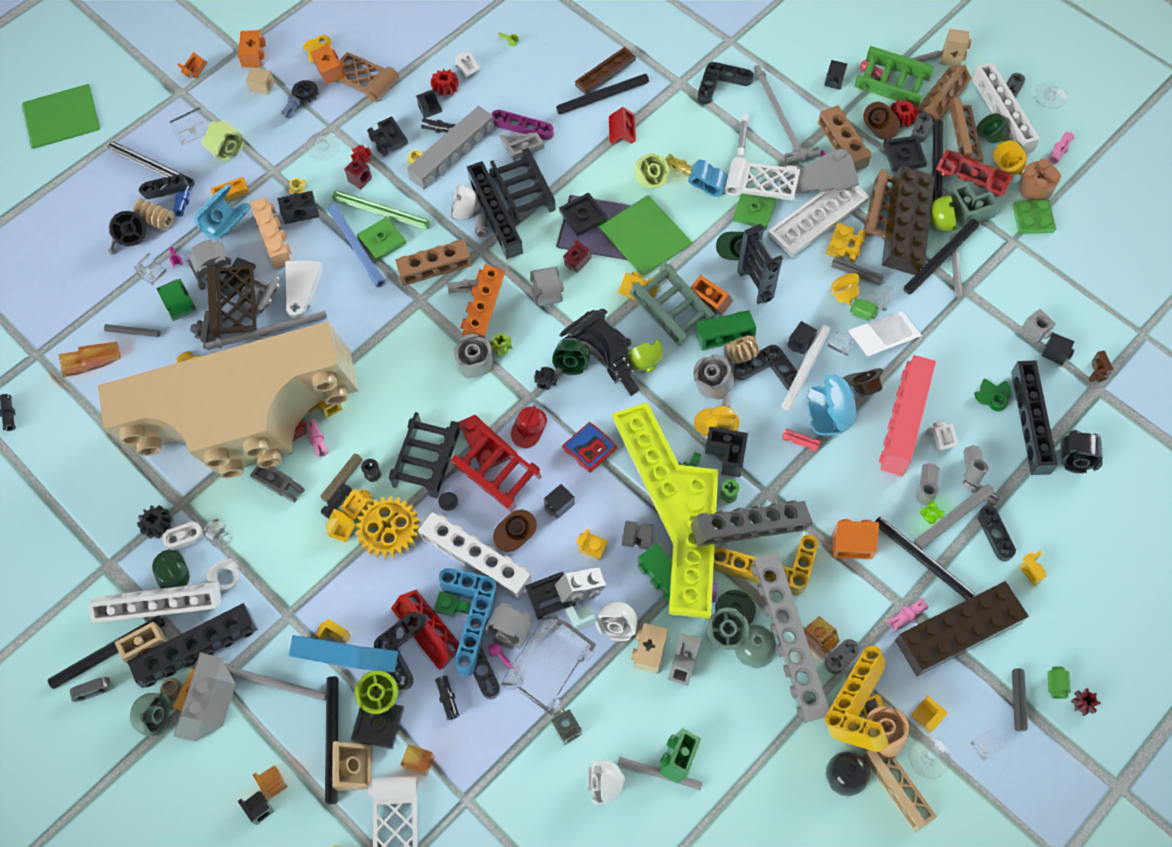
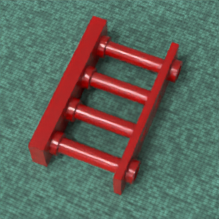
(493, 487)

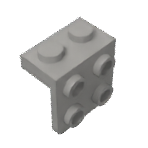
(263, 292)

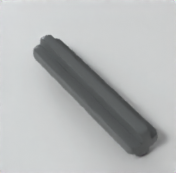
(863, 273)
(1019, 700)

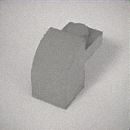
(684, 659)

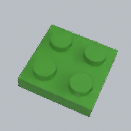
(1034, 216)

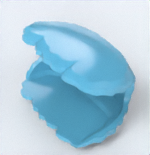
(217, 217)
(831, 406)

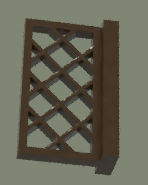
(216, 304)

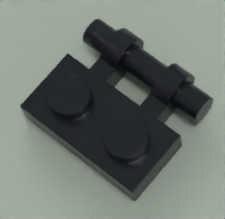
(392, 133)

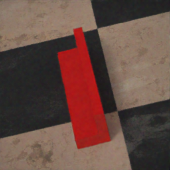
(431, 642)

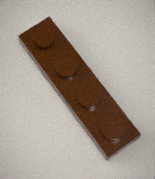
(605, 70)

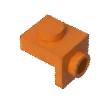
(193, 66)

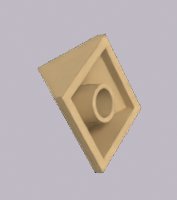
(351, 766)

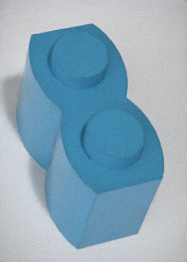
(707, 178)

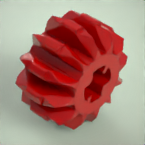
(444, 82)
(905, 112)

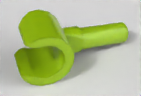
(512, 38)

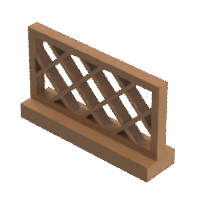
(875, 205)

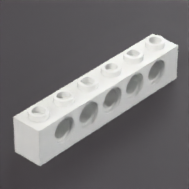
(1001, 101)
(430, 533)
(155, 602)

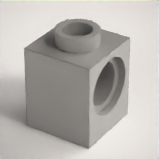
(1038, 319)

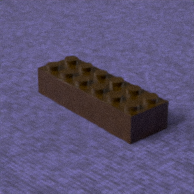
(908, 220)
(961, 628)

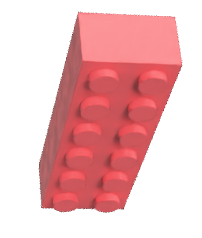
(906, 415)

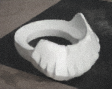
(229, 564)

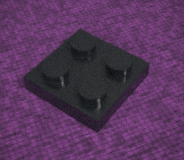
(904, 152)
(583, 214)
(378, 728)

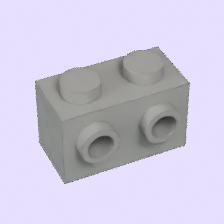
(580, 585)

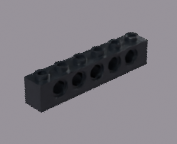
(494, 210)
(1034, 418)
(142, 665)

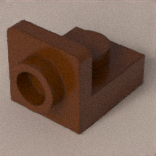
(1101, 366)

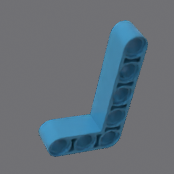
(475, 616)
(343, 654)

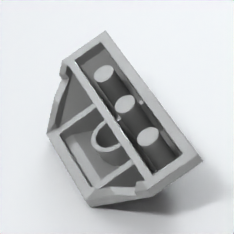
(206, 699)

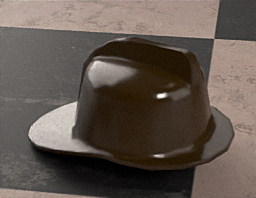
(865, 382)

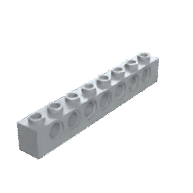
(772, 564)

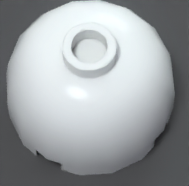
(464, 203)
(617, 620)
(605, 781)

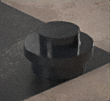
(448, 501)

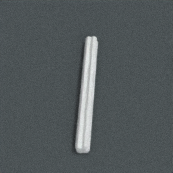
(805, 368)

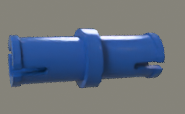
(182, 201)

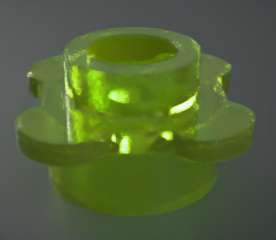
(931, 518)

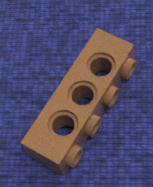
(843, 135)
(441, 265)

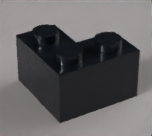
(731, 446)

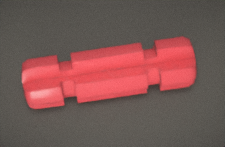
(876, 73)
(801, 439)

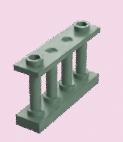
(665, 319)

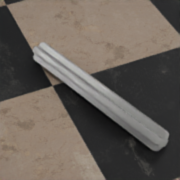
(954, 516)

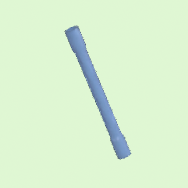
(373, 272)

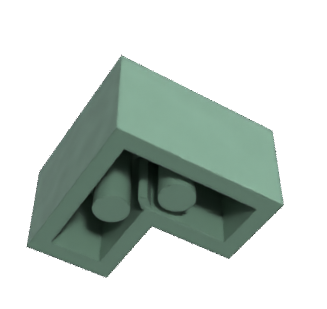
(969, 206)

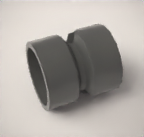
(637, 535)

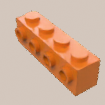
(484, 300)

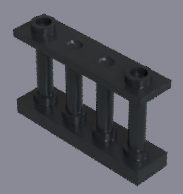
(533, 173)
(759, 264)
(438, 467)

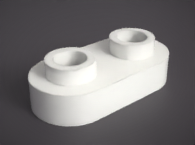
(183, 535)

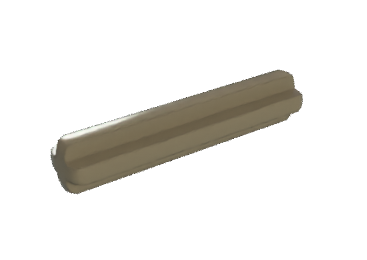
(340, 479)

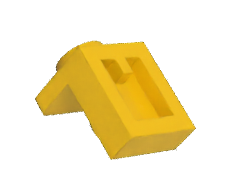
(356, 502)
(591, 544)
(1032, 569)
(333, 630)

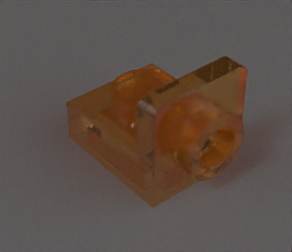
(823, 634)

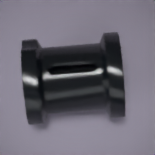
(366, 469)

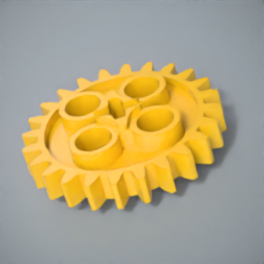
(373, 519)

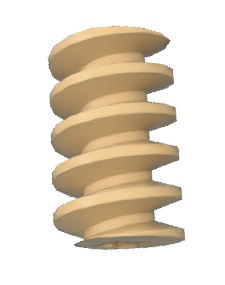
(154, 215)

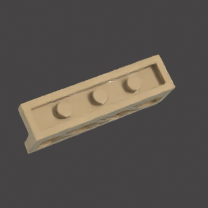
(896, 792)

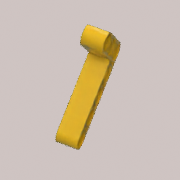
(794, 573)
(843, 715)

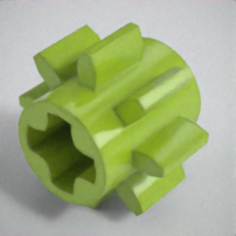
(501, 344)

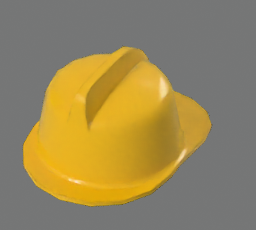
(1010, 157)
(846, 288)
(718, 417)

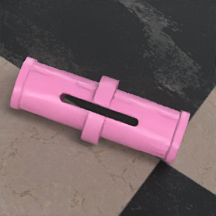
(1061, 147)
(316, 438)
(908, 614)

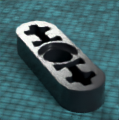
(152, 188)
(1008, 544)
(493, 681)

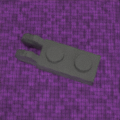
(276, 482)

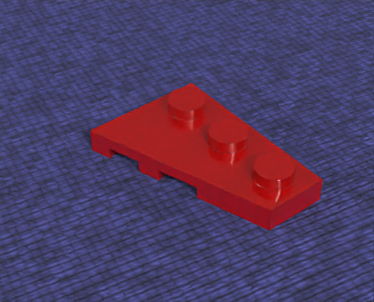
(472, 434)

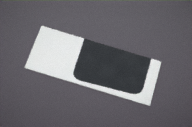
(884, 333)

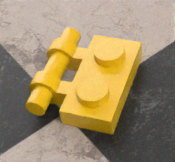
(840, 240)

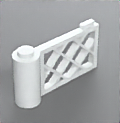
(739, 179)
(394, 791)

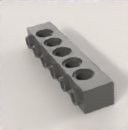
(706, 534)

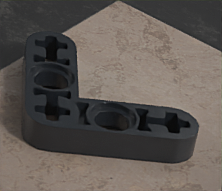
(716, 75)
(772, 361)
(394, 643)

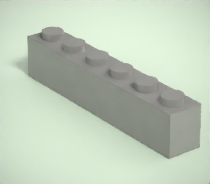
(451, 147)

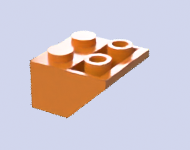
(855, 539)

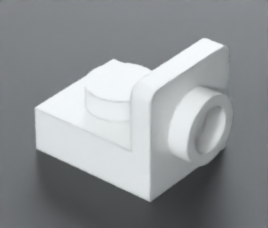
(466, 64)
(944, 435)

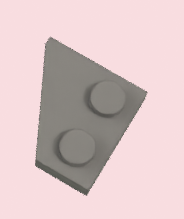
(521, 141)

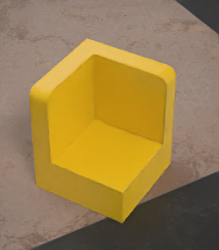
(339, 525)
(929, 714)

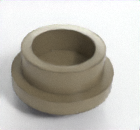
(171, 688)

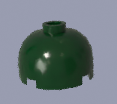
(571, 356)

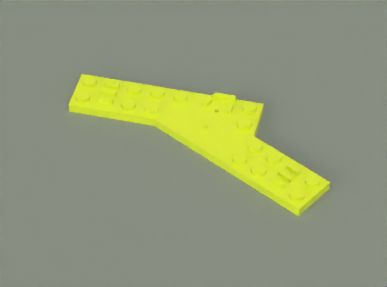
(678, 497)

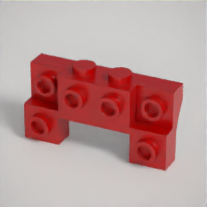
(975, 171)

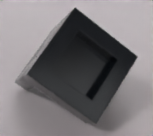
(428, 103)
(256, 807)

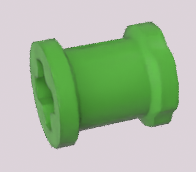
(724, 494)

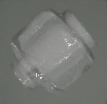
(218, 533)

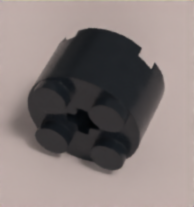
(1081, 452)

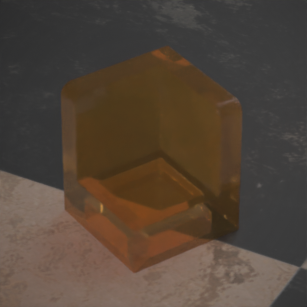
(417, 760)
(270, 782)

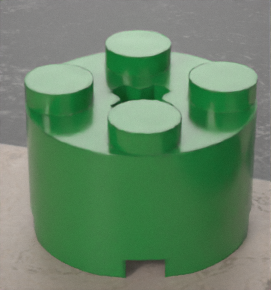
(176, 299)

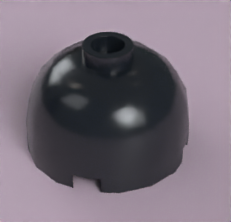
(127, 228)
(847, 773)

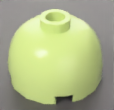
(651, 171)

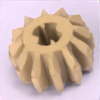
(743, 349)

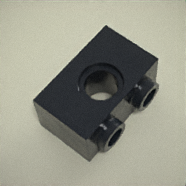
(298, 207)

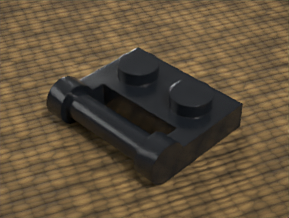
(545, 590)

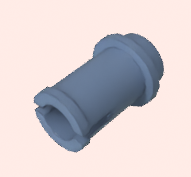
(291, 106)

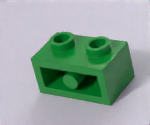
(679, 755)

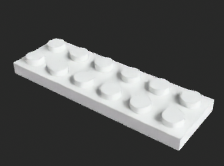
(816, 218)

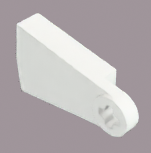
(301, 285)

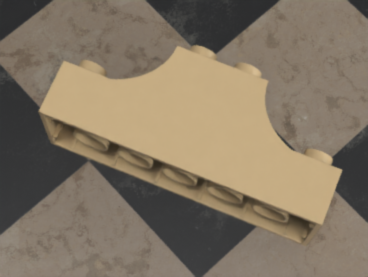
(232, 403)

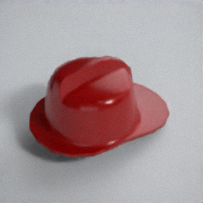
(528, 427)

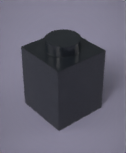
(835, 74)
(802, 337)
(1058, 348)
(558, 501)

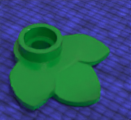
(991, 393)

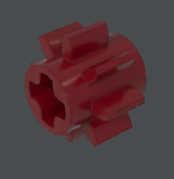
(1089, 698)

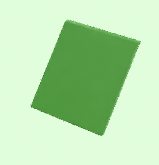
(60, 116)
(645, 235)

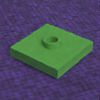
(754, 210)
(381, 238)

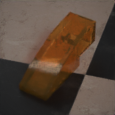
(88, 358)

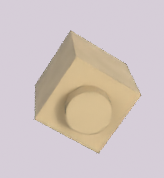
(260, 81)

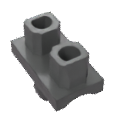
(202, 330)

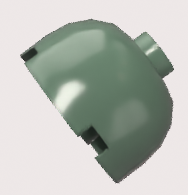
(725, 627)
(758, 647)
(151, 713)

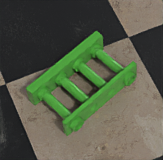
(898, 63)

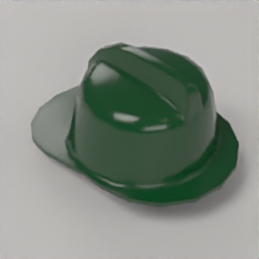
(993, 128)
(729, 245)
(170, 569)

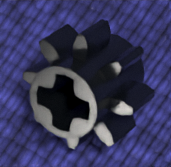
(545, 378)

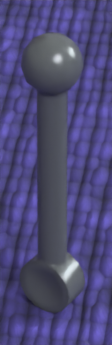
(201, 285)

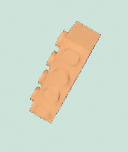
(270, 232)

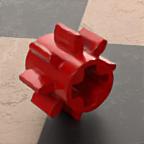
(361, 153)

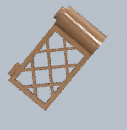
(378, 84)

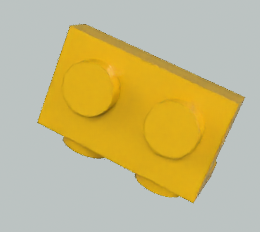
(630, 280)

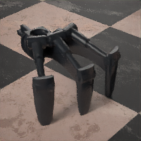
(608, 342)

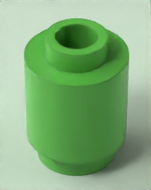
(864, 309)
(1059, 682)

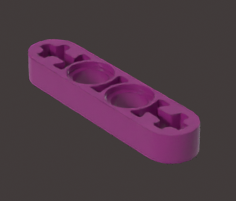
(523, 122)

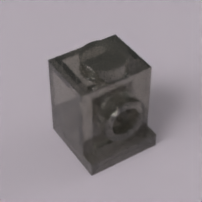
(567, 733)

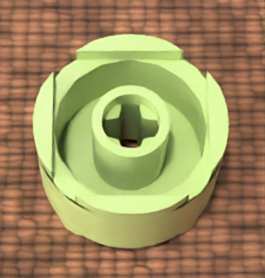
(222, 140)

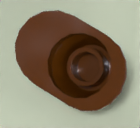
(881, 120)
(514, 530)

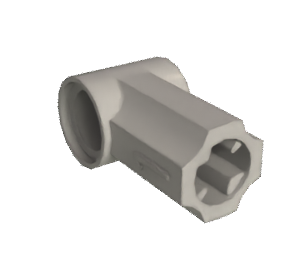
(975, 466)
(929, 483)

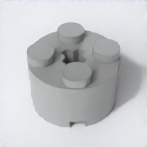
(207, 254)
(546, 286)
(473, 356)
(713, 376)
(508, 626)

